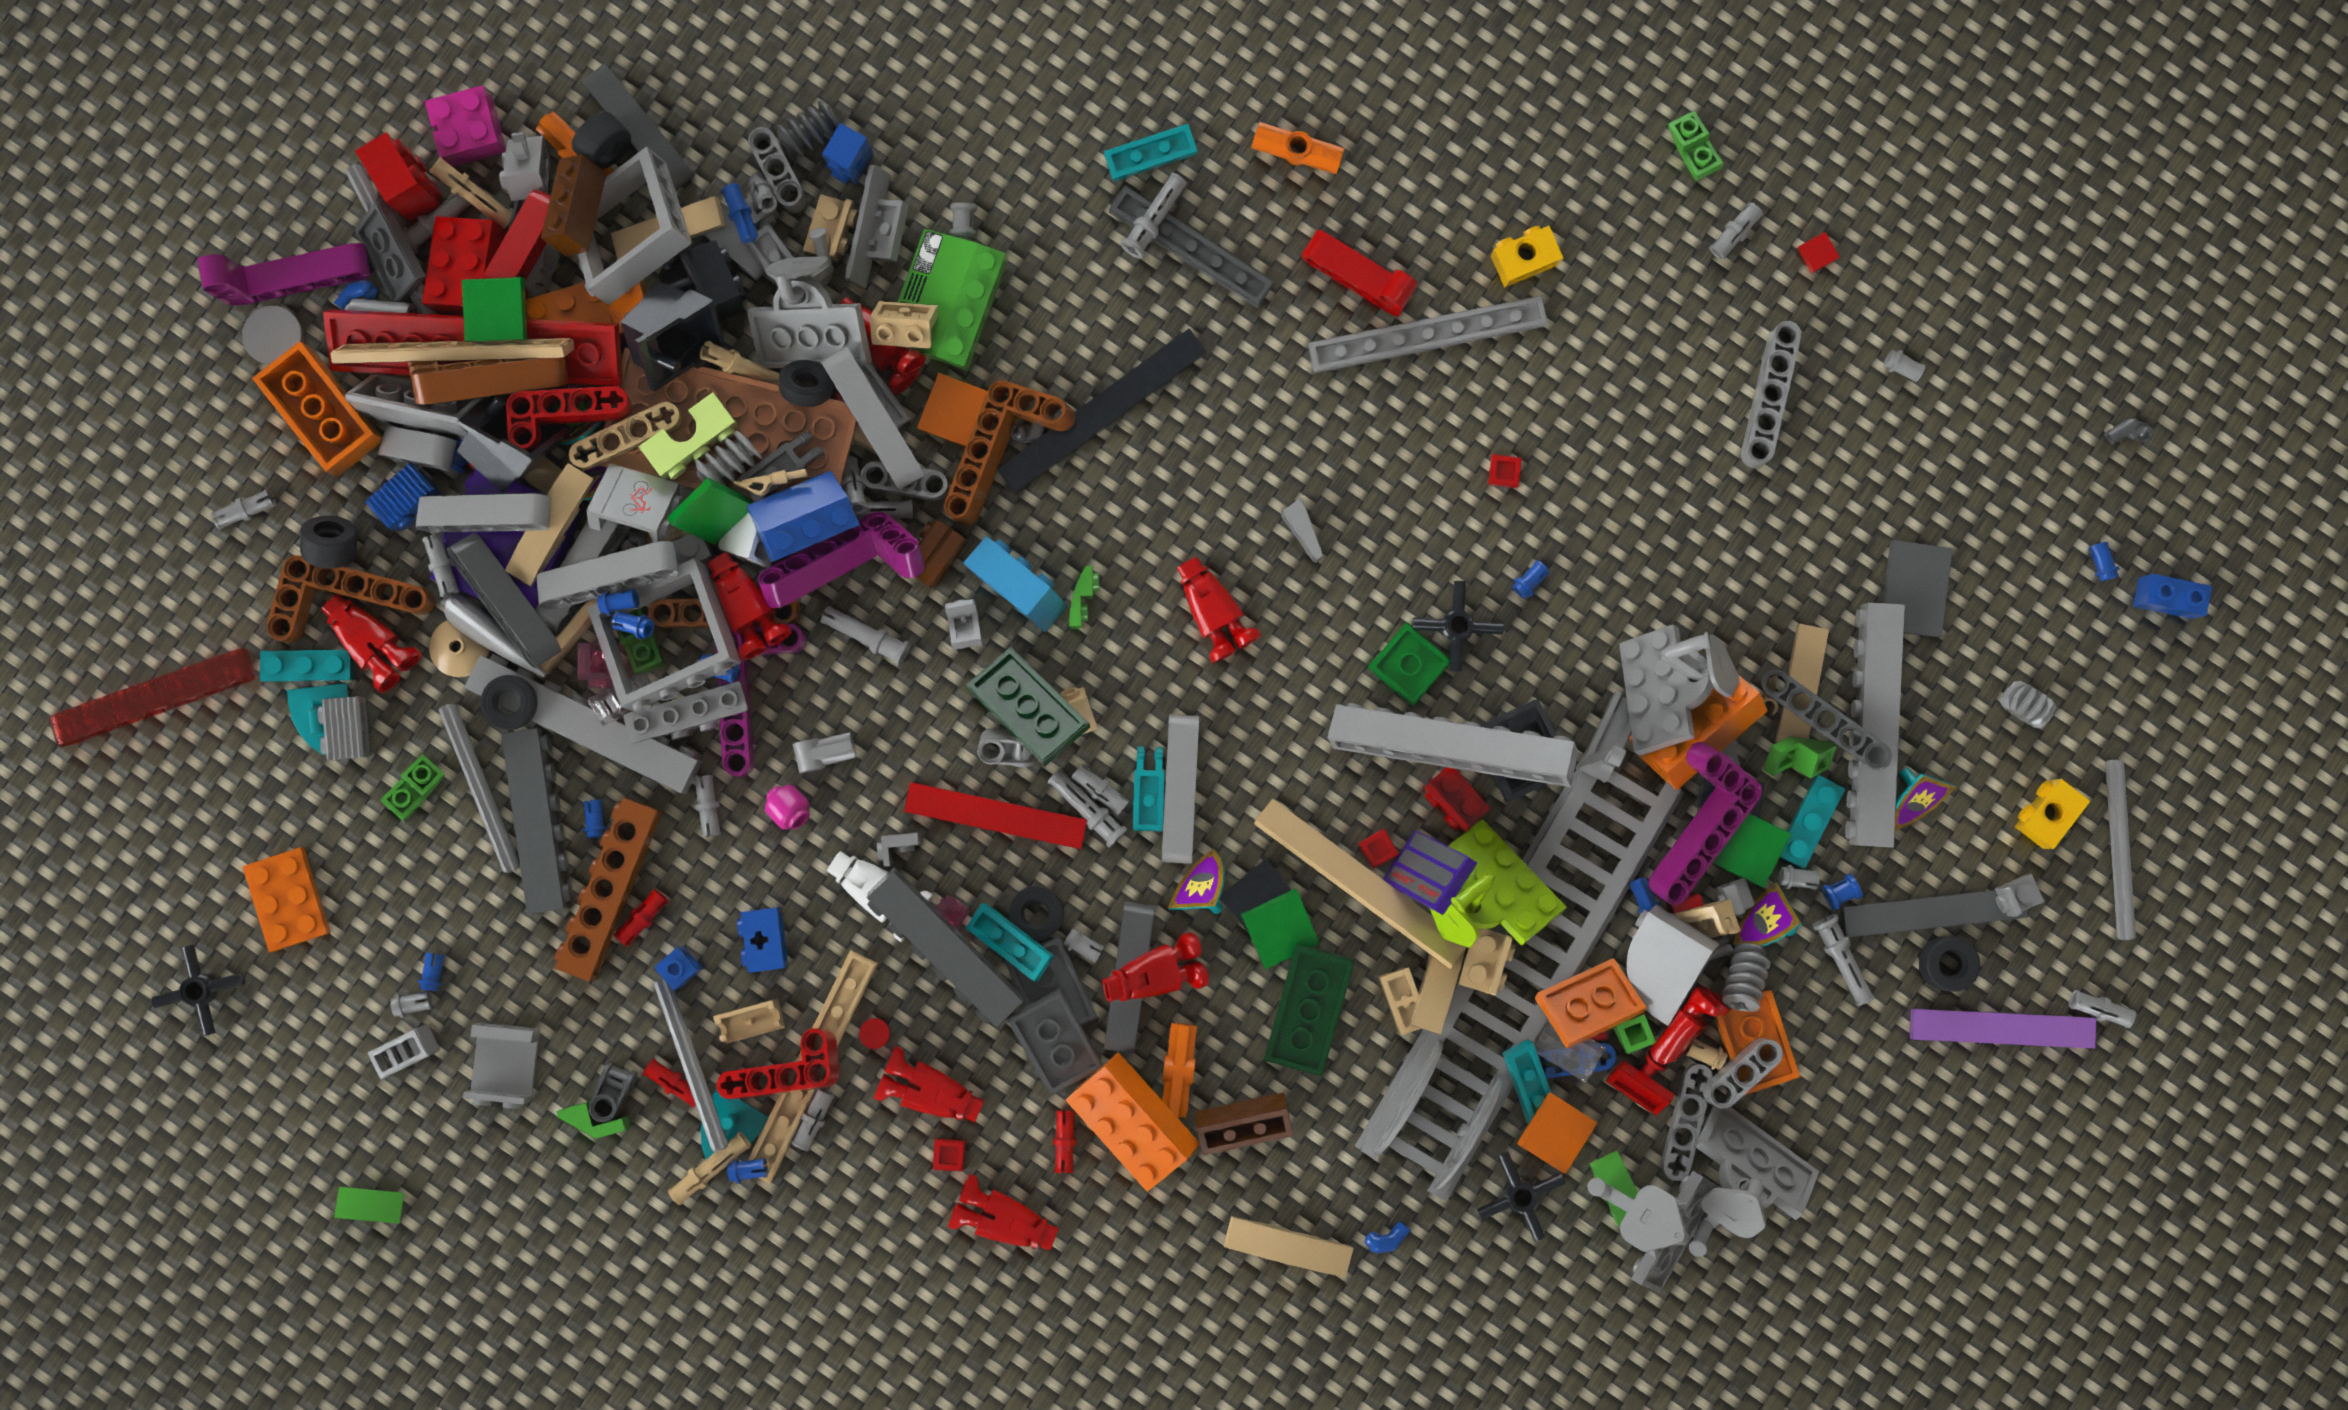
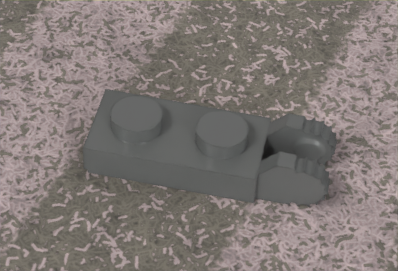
(782, 459)

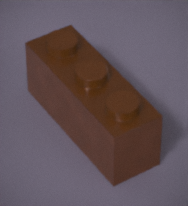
(573, 205)
(1243, 1123)

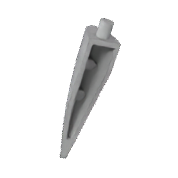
(483, 630)

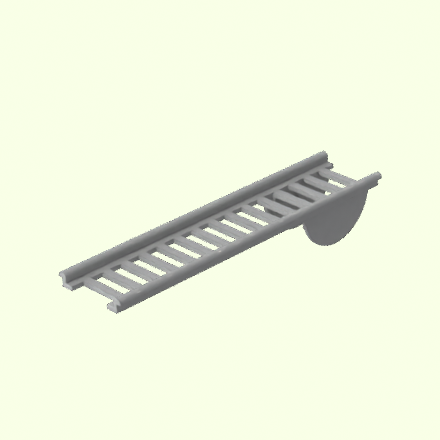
(1426, 1052)

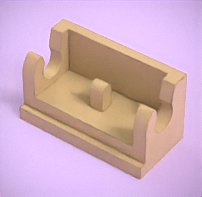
(1712, 918)
(1401, 997)
(750, 1021)

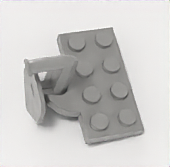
(803, 317)
(1669, 680)
(1752, 1177)
(1658, 1224)

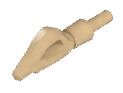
(775, 478)

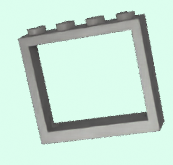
(654, 250)
(691, 676)

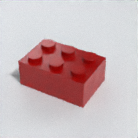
(400, 177)
(458, 252)

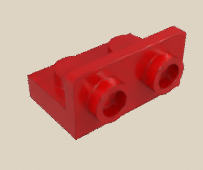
(1456, 799)

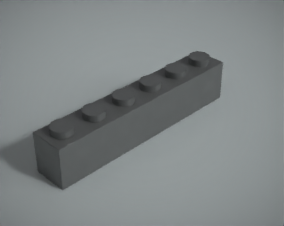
(536, 820)
(944, 947)

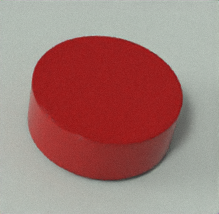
(874, 1033)

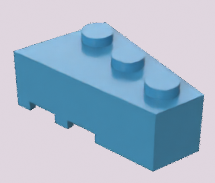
(1016, 582)

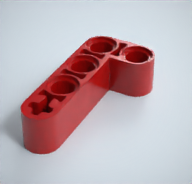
(522, 242)
(1359, 273)
(568, 413)
(778, 1074)

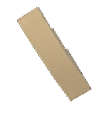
(539, 546)
(1435, 994)
(1288, 1246)

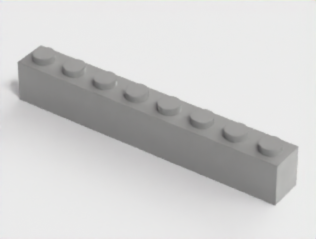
(1878, 712)
(580, 724)
(1454, 744)

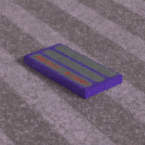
(1429, 872)

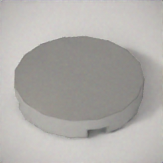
(271, 333)

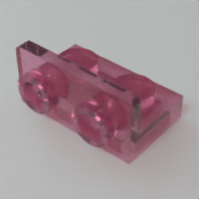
(593, 666)

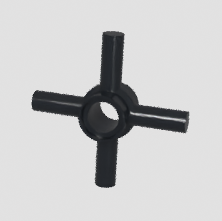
(1445, 626)
(188, 996)
(1525, 1208)

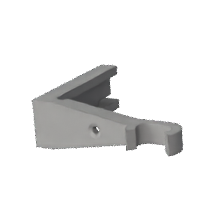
(1608, 741)

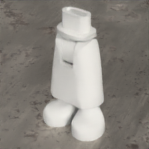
(859, 878)

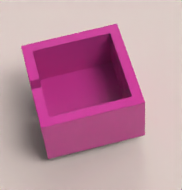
(465, 126)

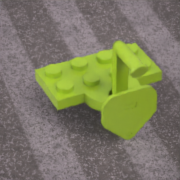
(1501, 891)

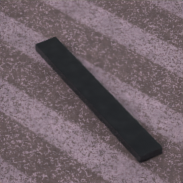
(1103, 411)

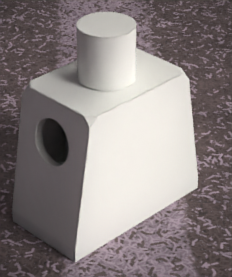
(745, 543)

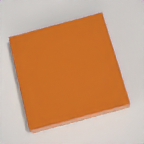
(952, 410)
(1557, 1133)

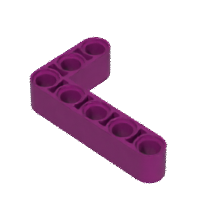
(283, 276)
(835, 556)
(745, 745)
(1710, 828)

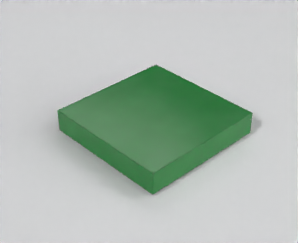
(494, 309)
(710, 511)
(1409, 664)
(1753, 850)
(1278, 927)

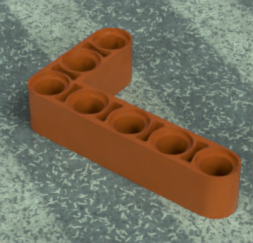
(484, 378)
(996, 442)
(344, 585)
(680, 609)

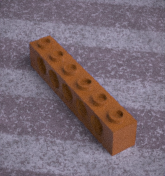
(569, 957)

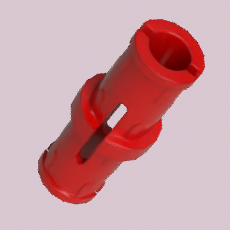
(641, 917)
(670, 1081)
(1064, 1141)

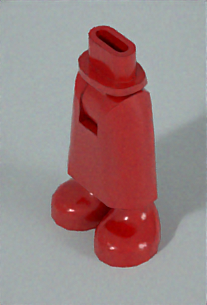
(902, 360)
(744, 604)
(1214, 609)
(369, 641)
(1158, 971)
(1684, 1029)
(927, 1090)
(1001, 1218)

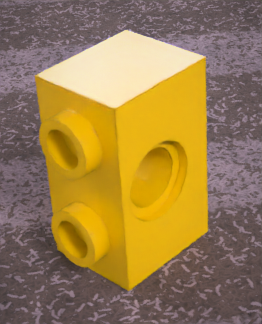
(1514, 268)
(2067, 806)

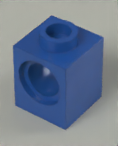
(678, 968)

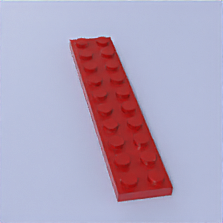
(592, 362)

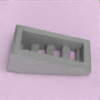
(1300, 524)
(421, 1042)

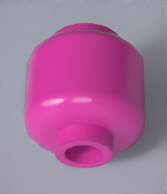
(787, 807)

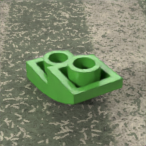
(1693, 145)
(1084, 589)
(642, 653)
(413, 788)
(369, 1205)

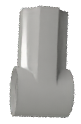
(816, 753)

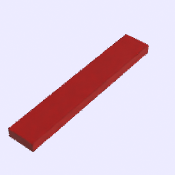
(995, 815)

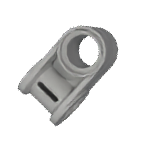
(1008, 752)

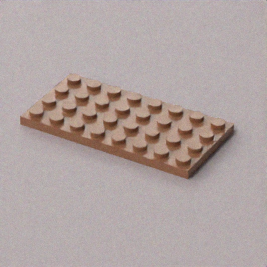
(754, 405)

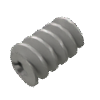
(728, 460)
(1746, 978)

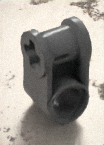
(612, 1090)

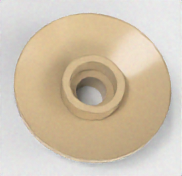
(450, 662)

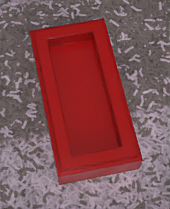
(1640, 1087)

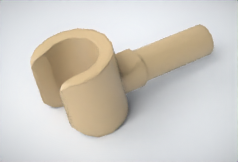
(1771, 686)

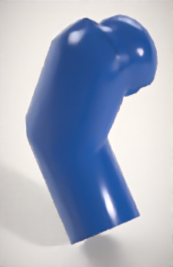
(355, 290)
(1387, 1242)

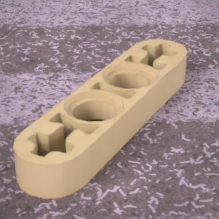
(623, 430)

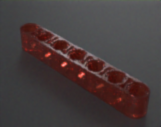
(152, 697)

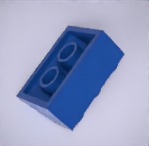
(802, 515)

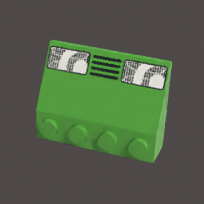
(963, 283)

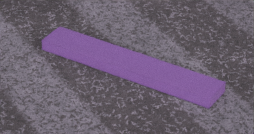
(2002, 1028)

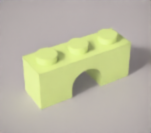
(712, 425)

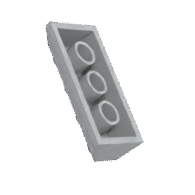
(393, 400)

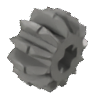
(2028, 704)

